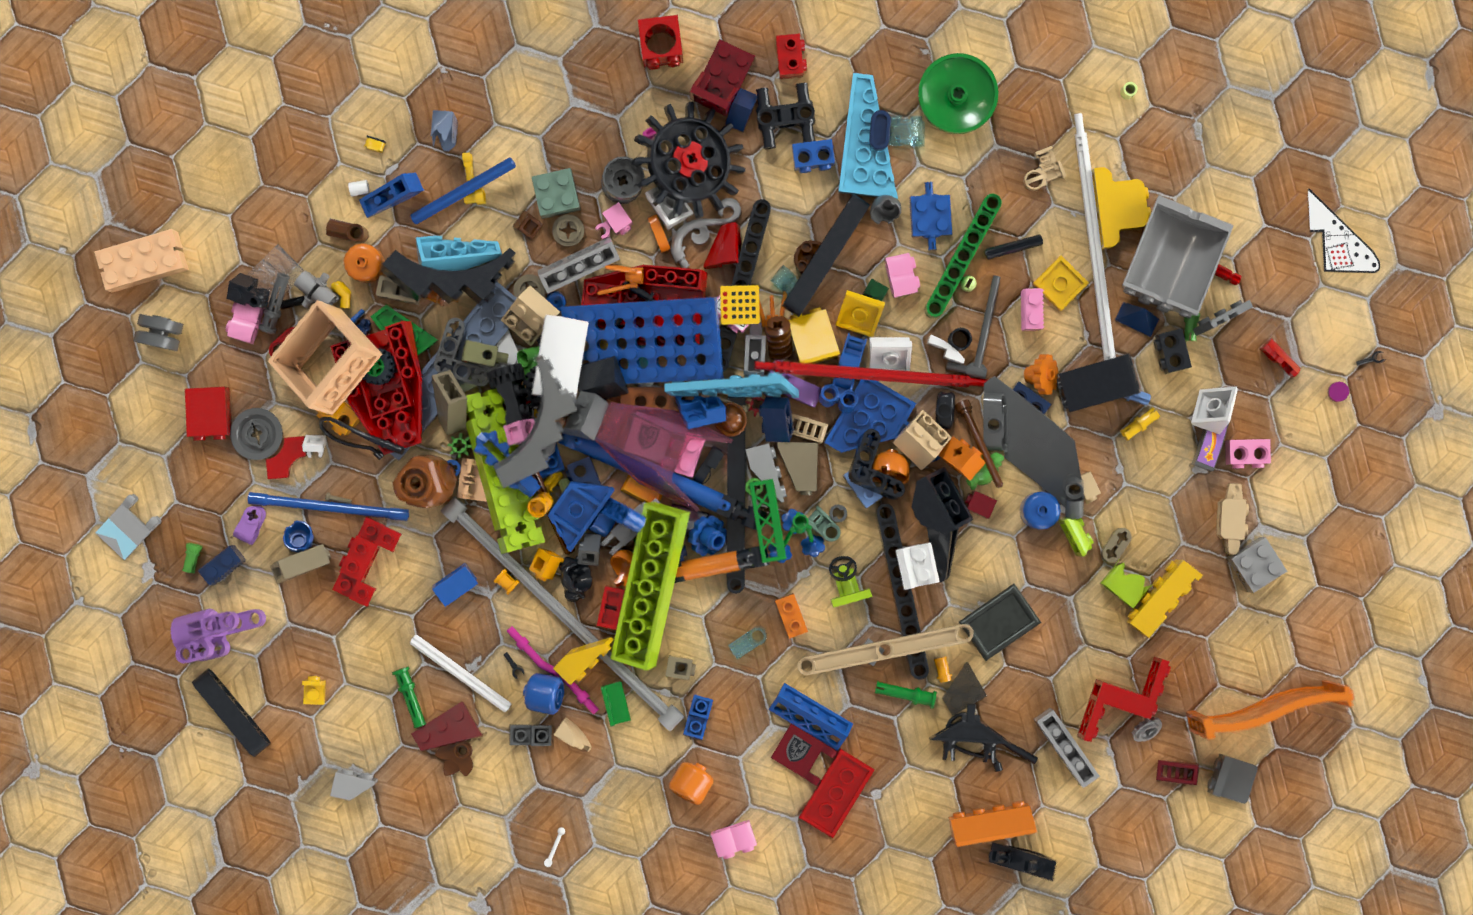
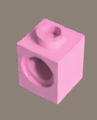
(518, 431)

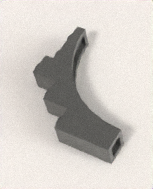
(528, 456)

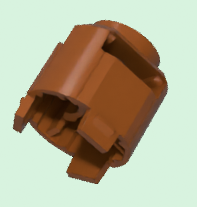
(435, 481)

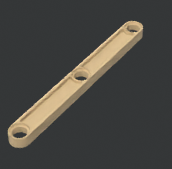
(899, 647)

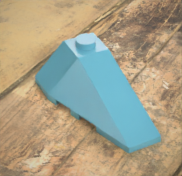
(455, 254)

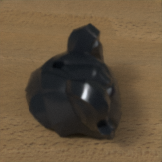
(575, 578)

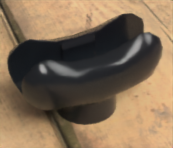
(945, 410)

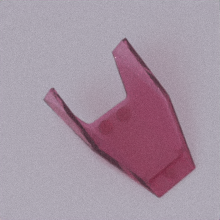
(650, 445)

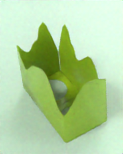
(1126, 587)

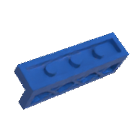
(813, 714)

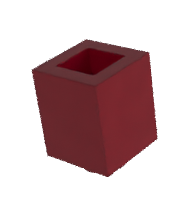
(980, 504)

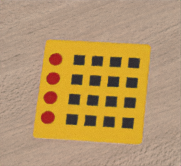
(739, 305)

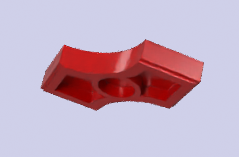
(280, 465)

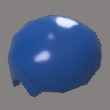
(298, 536)

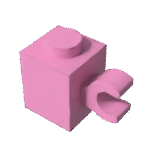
(616, 219)

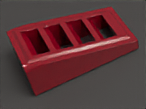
(1195, 771)

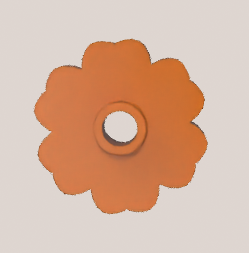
(1042, 374)

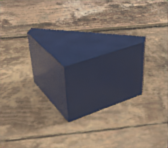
(741, 109)

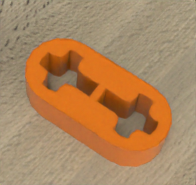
(659, 233)

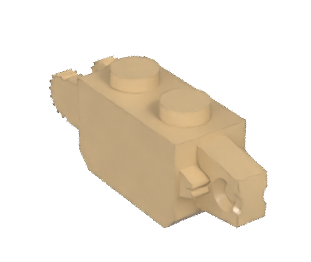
(1231, 518)

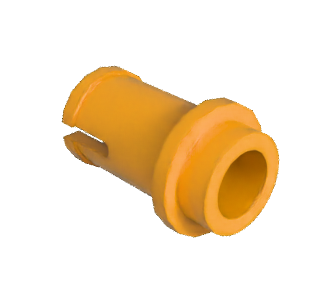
(942, 669)

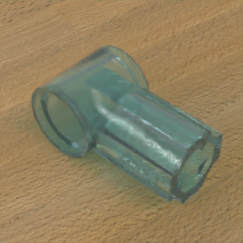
(784, 279)
(746, 642)

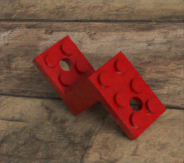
(1124, 699)

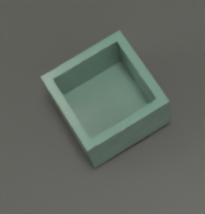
(556, 193)

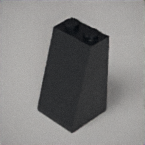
(1098, 383)

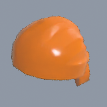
(621, 565)

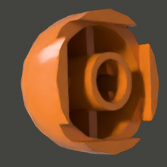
(893, 465)

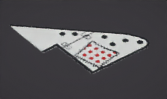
(1341, 246)

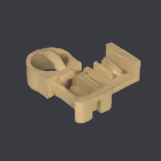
(1049, 169)

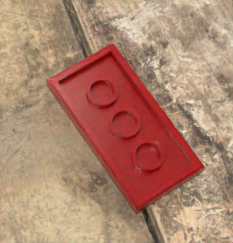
(836, 793)

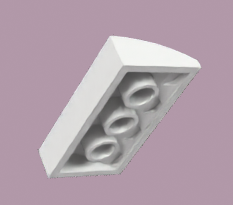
(564, 346)

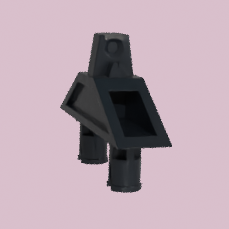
(969, 729)
(1023, 860)

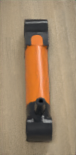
(720, 564)

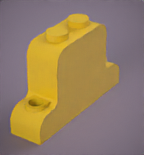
(1118, 206)

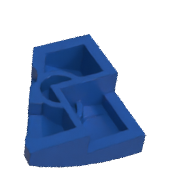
(701, 411)

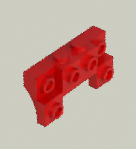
(360, 559)

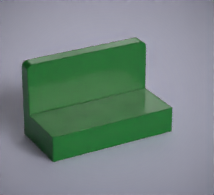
(615, 703)

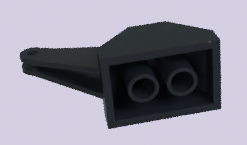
(942, 511)

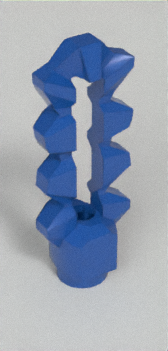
(528, 485)

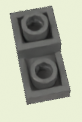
(530, 734)

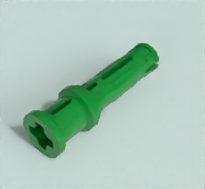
(407, 687)
(917, 696)

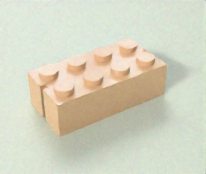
(141, 260)

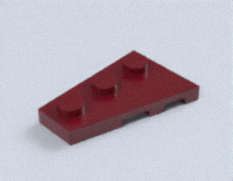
(448, 728)

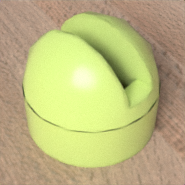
(964, 281)

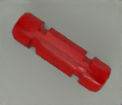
(1226, 274)

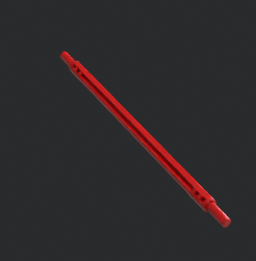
(870, 374)

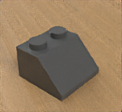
(588, 417)

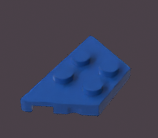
(577, 510)

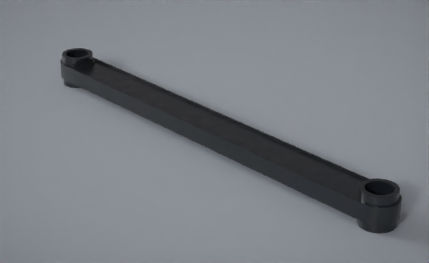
(736, 490)

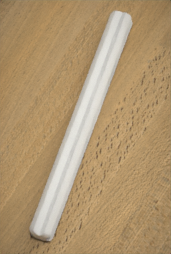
(460, 673)

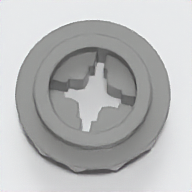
(1147, 729)

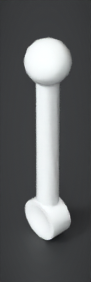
(548, 862)

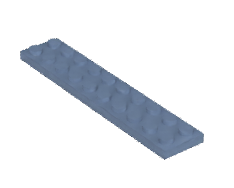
(482, 326)

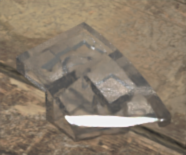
(274, 262)

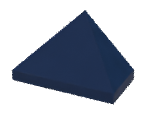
(1137, 318)

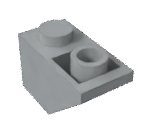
(349, 785)

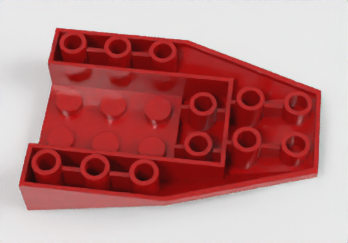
(663, 281)
(393, 408)

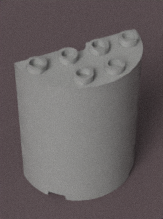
(1176, 258)

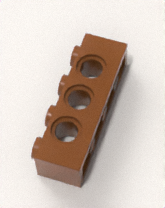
(651, 395)

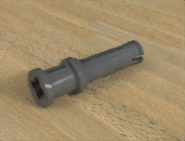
(274, 312)

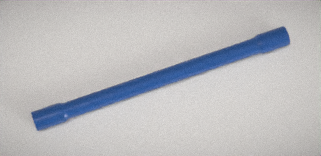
(265, 499)

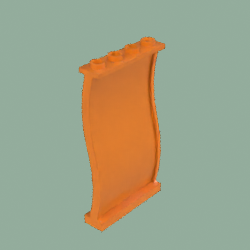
(1269, 709)

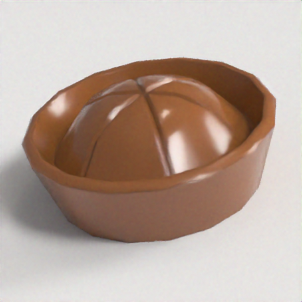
(735, 420)

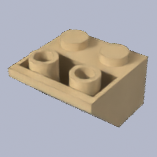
(528, 315)
(922, 440)

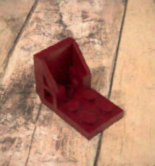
(722, 77)

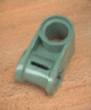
(822, 524)

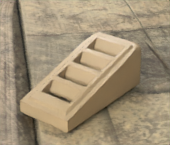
(809, 421)

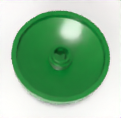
(958, 93)

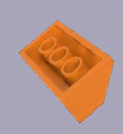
(992, 824)

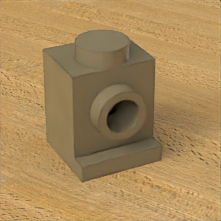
(672, 667)

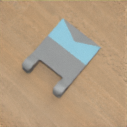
(124, 530)

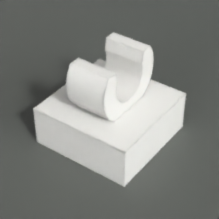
(314, 443)

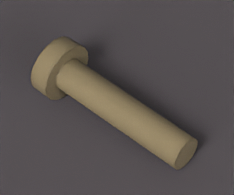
(339, 499)

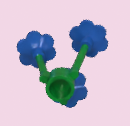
(795, 523)

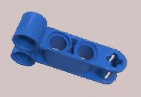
(842, 387)

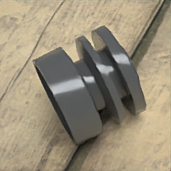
(620, 169)

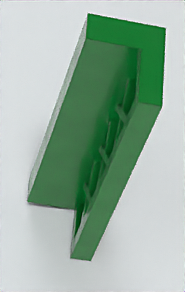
(775, 520)

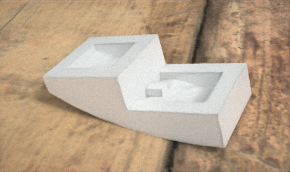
(950, 352)

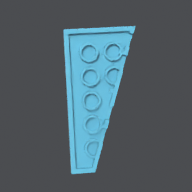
(735, 386)

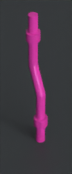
(523, 643)

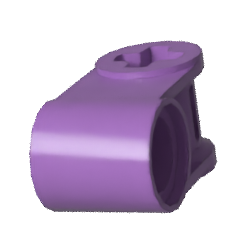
(249, 528)

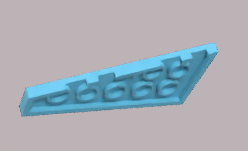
(863, 168)

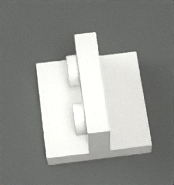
(890, 353)
(917, 565)

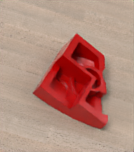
(724, 246)
(1278, 355)

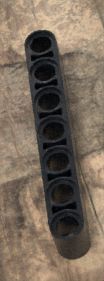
(825, 255)

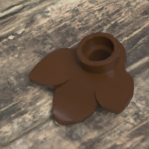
(454, 759)

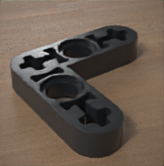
(868, 473)

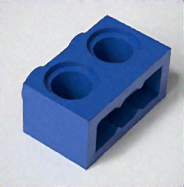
(812, 150)

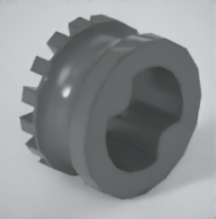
(840, 507)

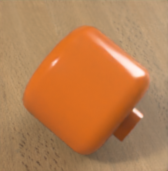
(358, 269)
(691, 782)

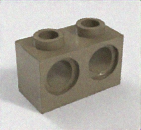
(389, 290)

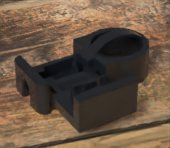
(710, 462)

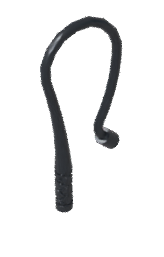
(376, 440)
(1012, 747)

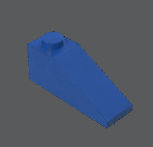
(391, 194)

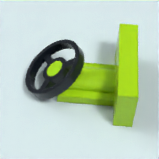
(846, 583)

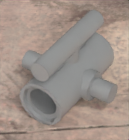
(315, 289)

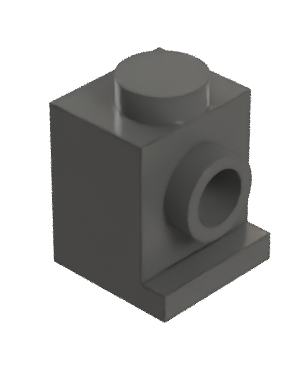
(589, 550)

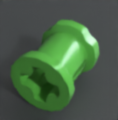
(758, 491)

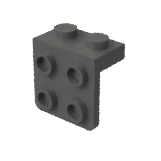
(1232, 778)

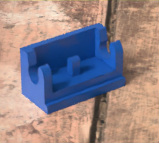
(455, 584)

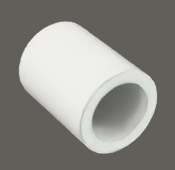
(358, 188)

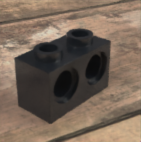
(1178, 350)

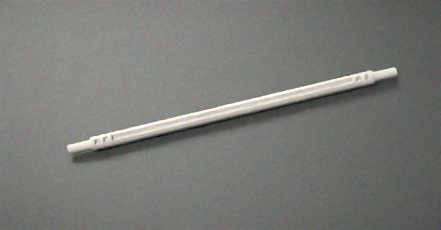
(1094, 239)

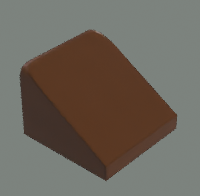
(527, 225)

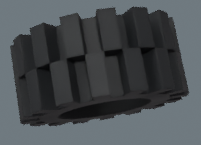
(506, 374)

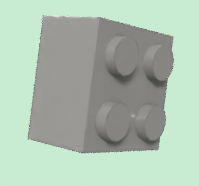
(1256, 564)

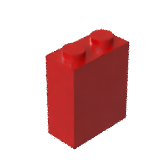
(208, 413)

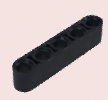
(231, 712)

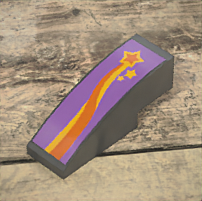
(1209, 449)

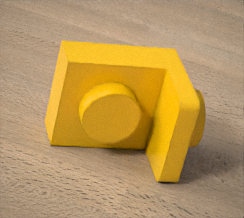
(314, 690)

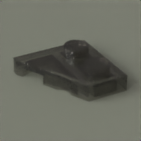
(963, 691)

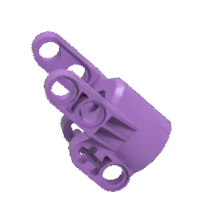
(209, 630)

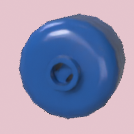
(1048, 514)
(544, 693)

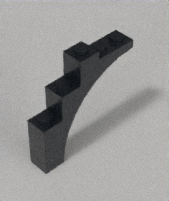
(449, 285)

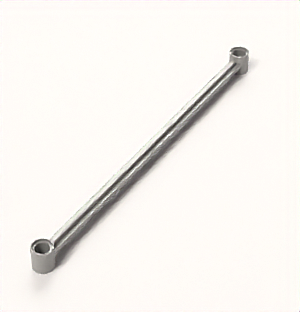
(455, 510)

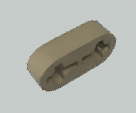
(1119, 547)

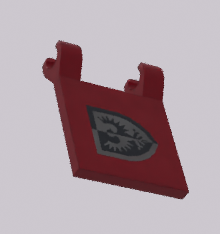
(799, 752)

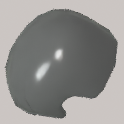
(885, 209)

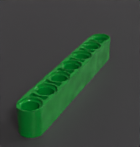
(965, 246)

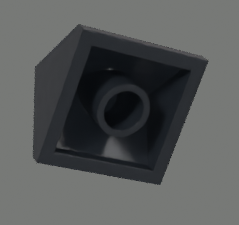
(602, 378)

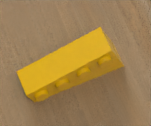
(1163, 597)

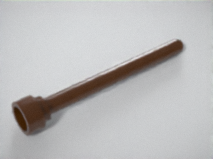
(964, 409)

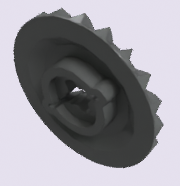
(242, 432)

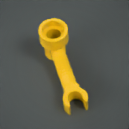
(479, 195)

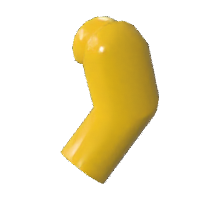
(344, 292)

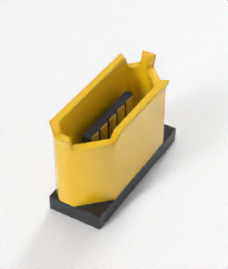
(374, 144)

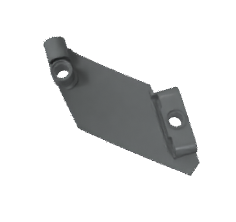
(1033, 444)

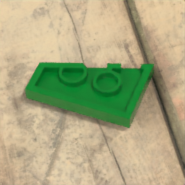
(388, 316)

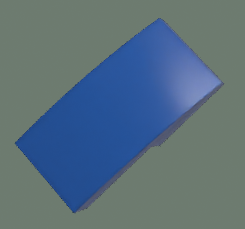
(698, 717)

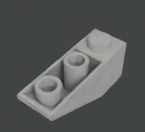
(762, 465)

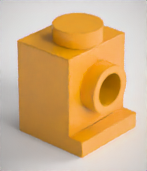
(545, 564)

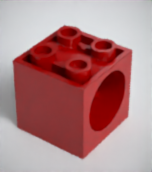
(651, 26)

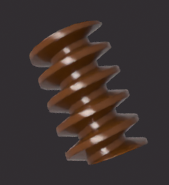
(779, 338)

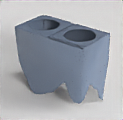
(444, 128)

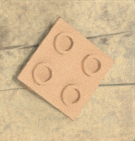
(469, 481)

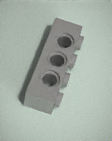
(578, 265)
(1066, 747)

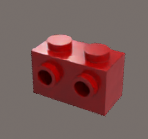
(789, 56)

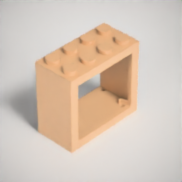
(304, 342)

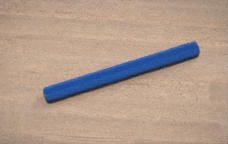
(463, 190)

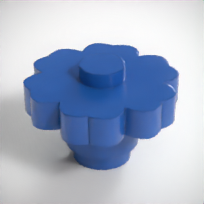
(707, 535)

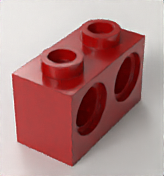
(610, 607)

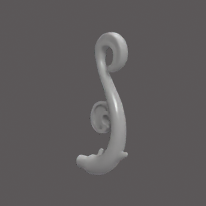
(678, 236)

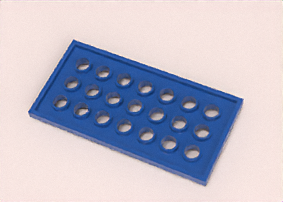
(650, 331)

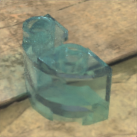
(907, 131)

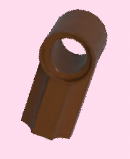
(346, 231)

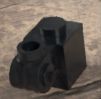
(244, 290)

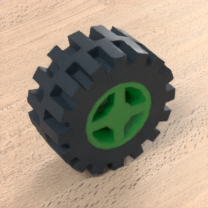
(386, 370)

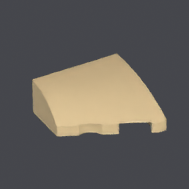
(572, 735)

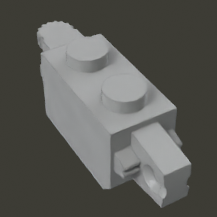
(754, 350)

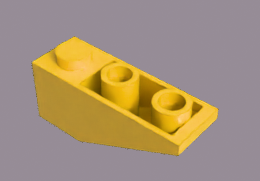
(579, 658)

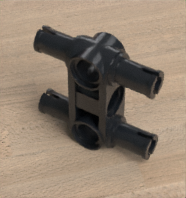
(785, 115)

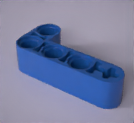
(616, 512)

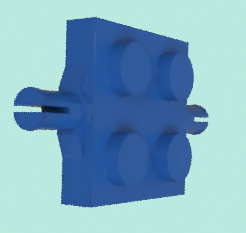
(930, 216)

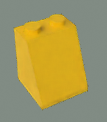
(813, 337)

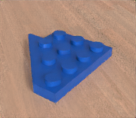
(876, 409)

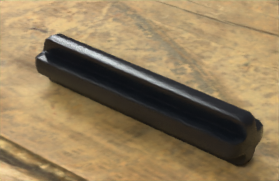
(1013, 247)

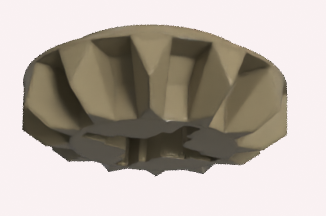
(562, 223)
(531, 280)

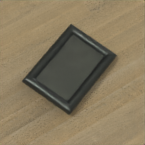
(1000, 622)

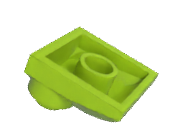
(1076, 535)

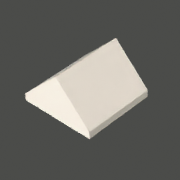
(665, 209)
(1214, 408)

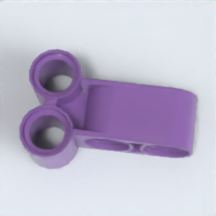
(808, 392)

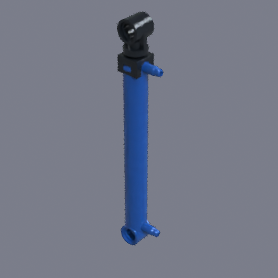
(696, 492)

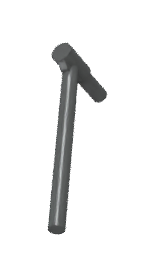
(976, 368)

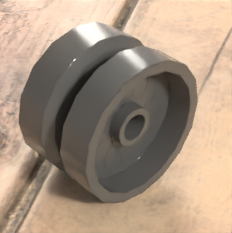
(158, 332)

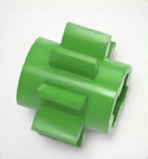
(457, 441)

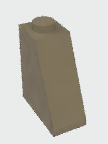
(450, 402)
(801, 464)
(300, 563)

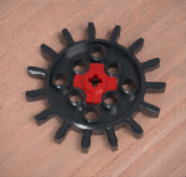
(666, 179)

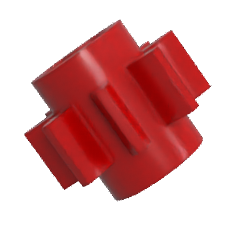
(751, 403)

